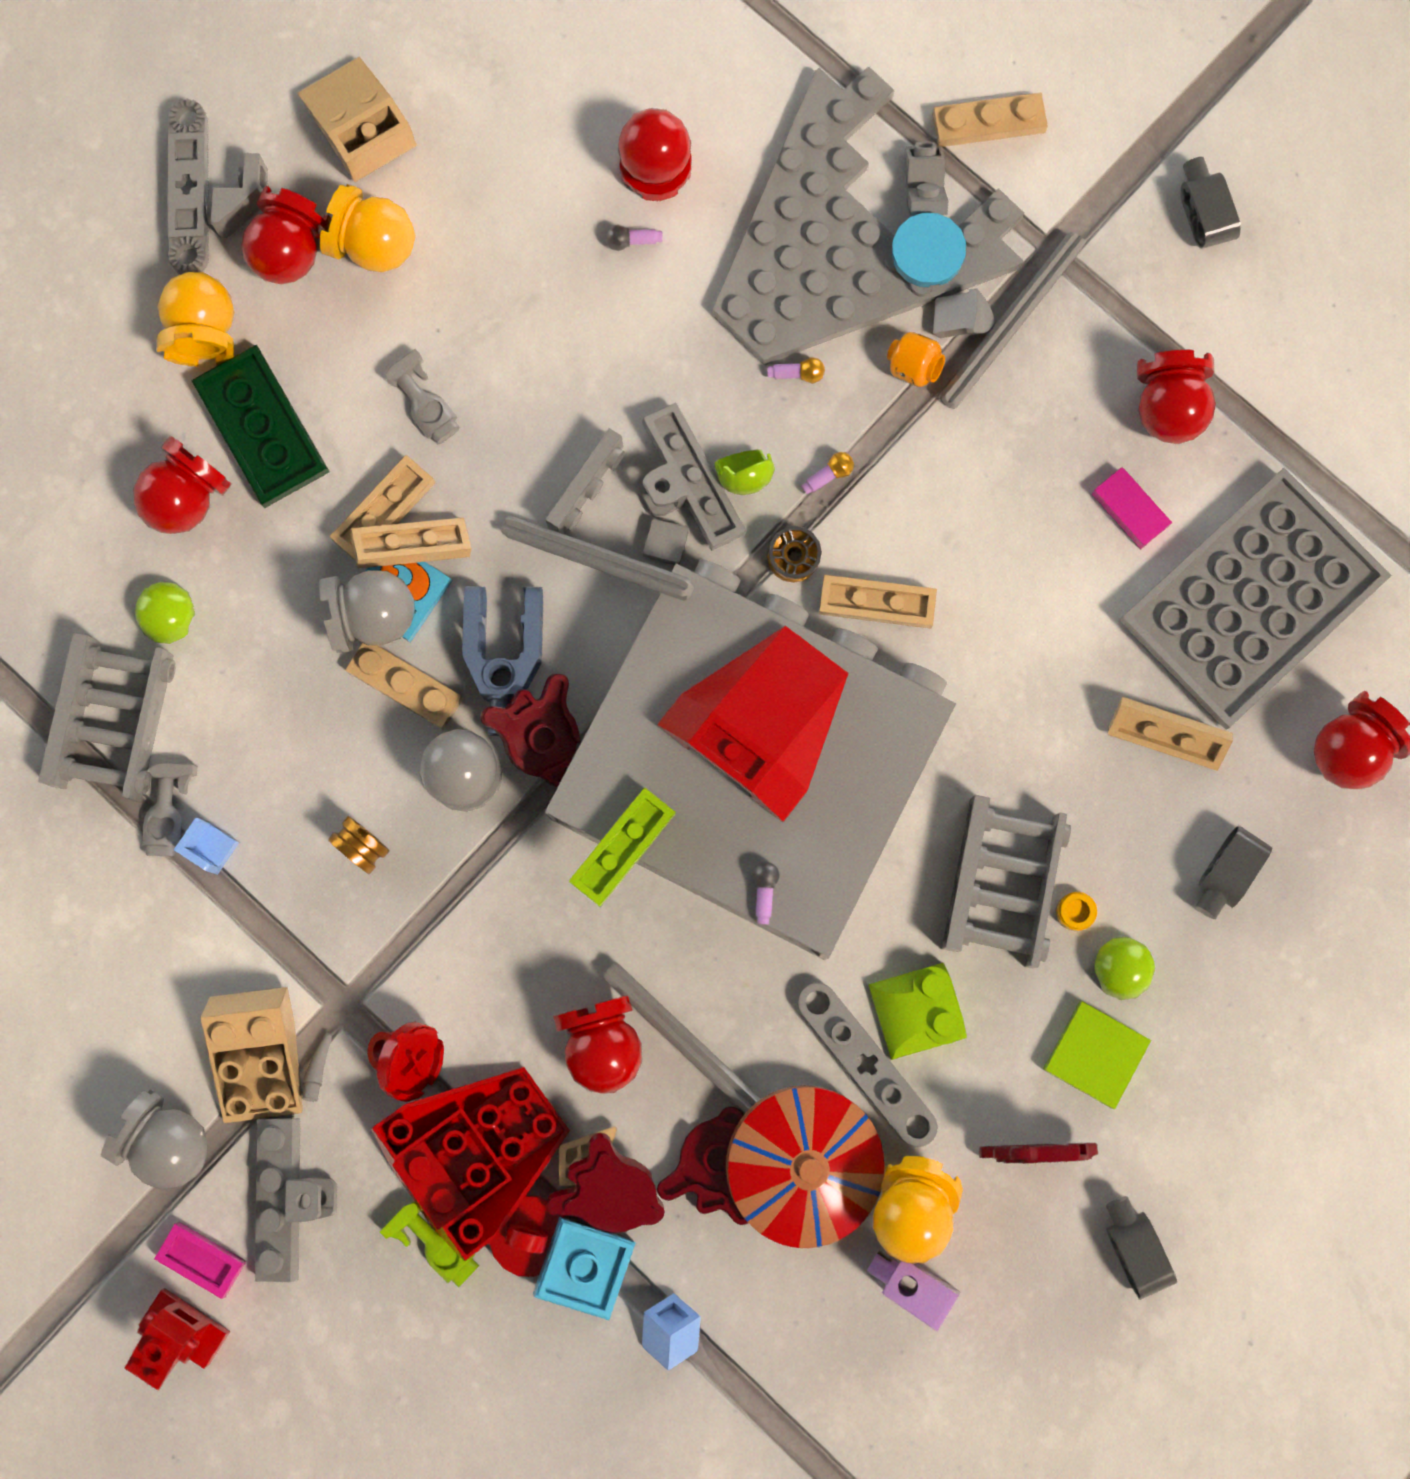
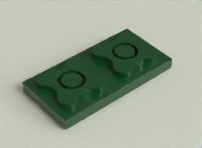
(260, 426)

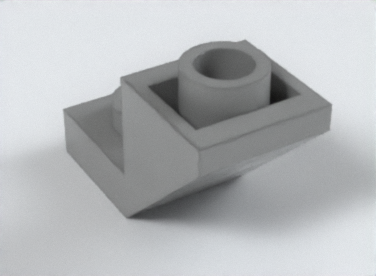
(925, 179)
(234, 206)

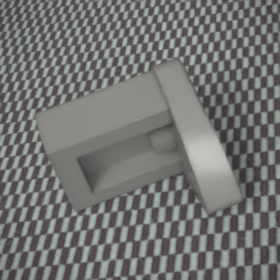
(962, 314)

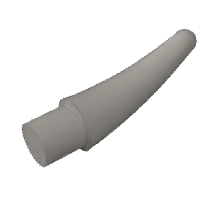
(314, 1073)

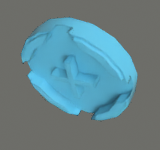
(928, 249)

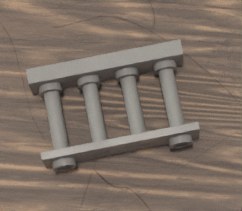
(69, 729)
(967, 894)

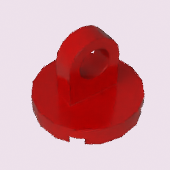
(406, 1059)
(525, 1238)

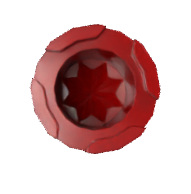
(655, 154)
(282, 239)
(1176, 399)
(176, 491)
(1361, 745)
(601, 1047)

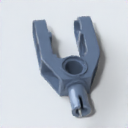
(474, 646)

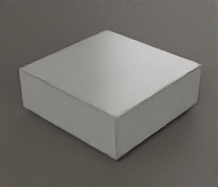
(665, 542)

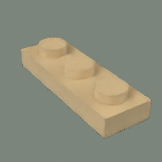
(990, 119)
(386, 502)
(410, 542)
(878, 601)
(404, 684)
(1170, 733)

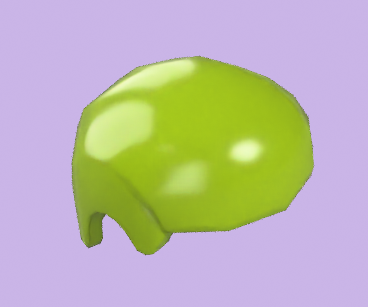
(745, 472)
(164, 612)
(1124, 968)

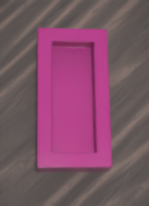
(1131, 508)
(200, 1260)

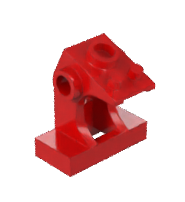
(171, 1334)

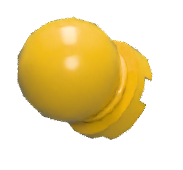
(369, 230)
(196, 320)
(916, 1209)

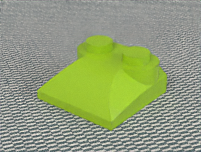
(918, 1011)

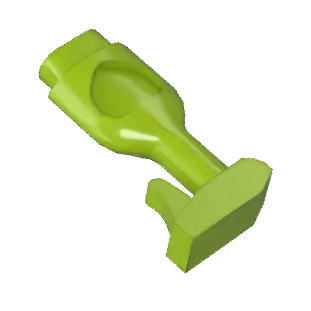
(437, 1251)

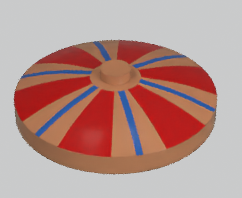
(805, 1166)

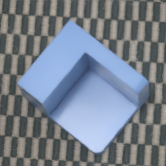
(206, 846)
(671, 1331)

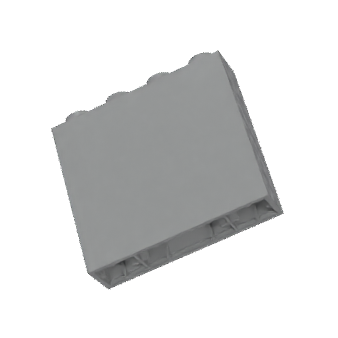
(720, 834)

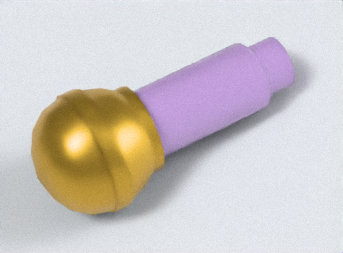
(810, 370)
(839, 466)

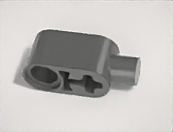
(1208, 205)
(1232, 871)
(1139, 1249)

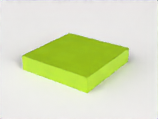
(1097, 1055)

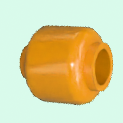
(916, 359)

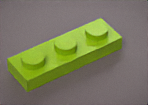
(622, 847)

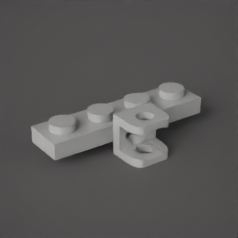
(687, 479)
(284, 1199)

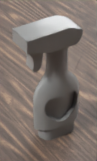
(427, 408)
(163, 820)

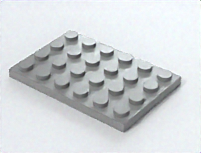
(1255, 598)

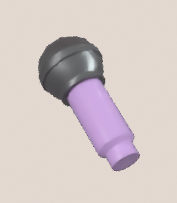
(620, 237)
(765, 877)

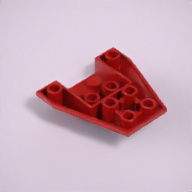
(763, 718)
(472, 1154)

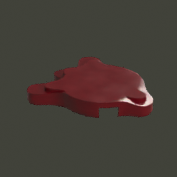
(537, 733)
(1039, 1152)
(704, 1166)
(609, 1190)

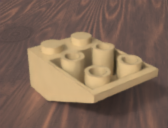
(358, 118)
(253, 1054)

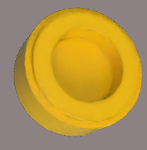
(1076, 911)

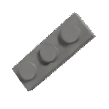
(586, 483)

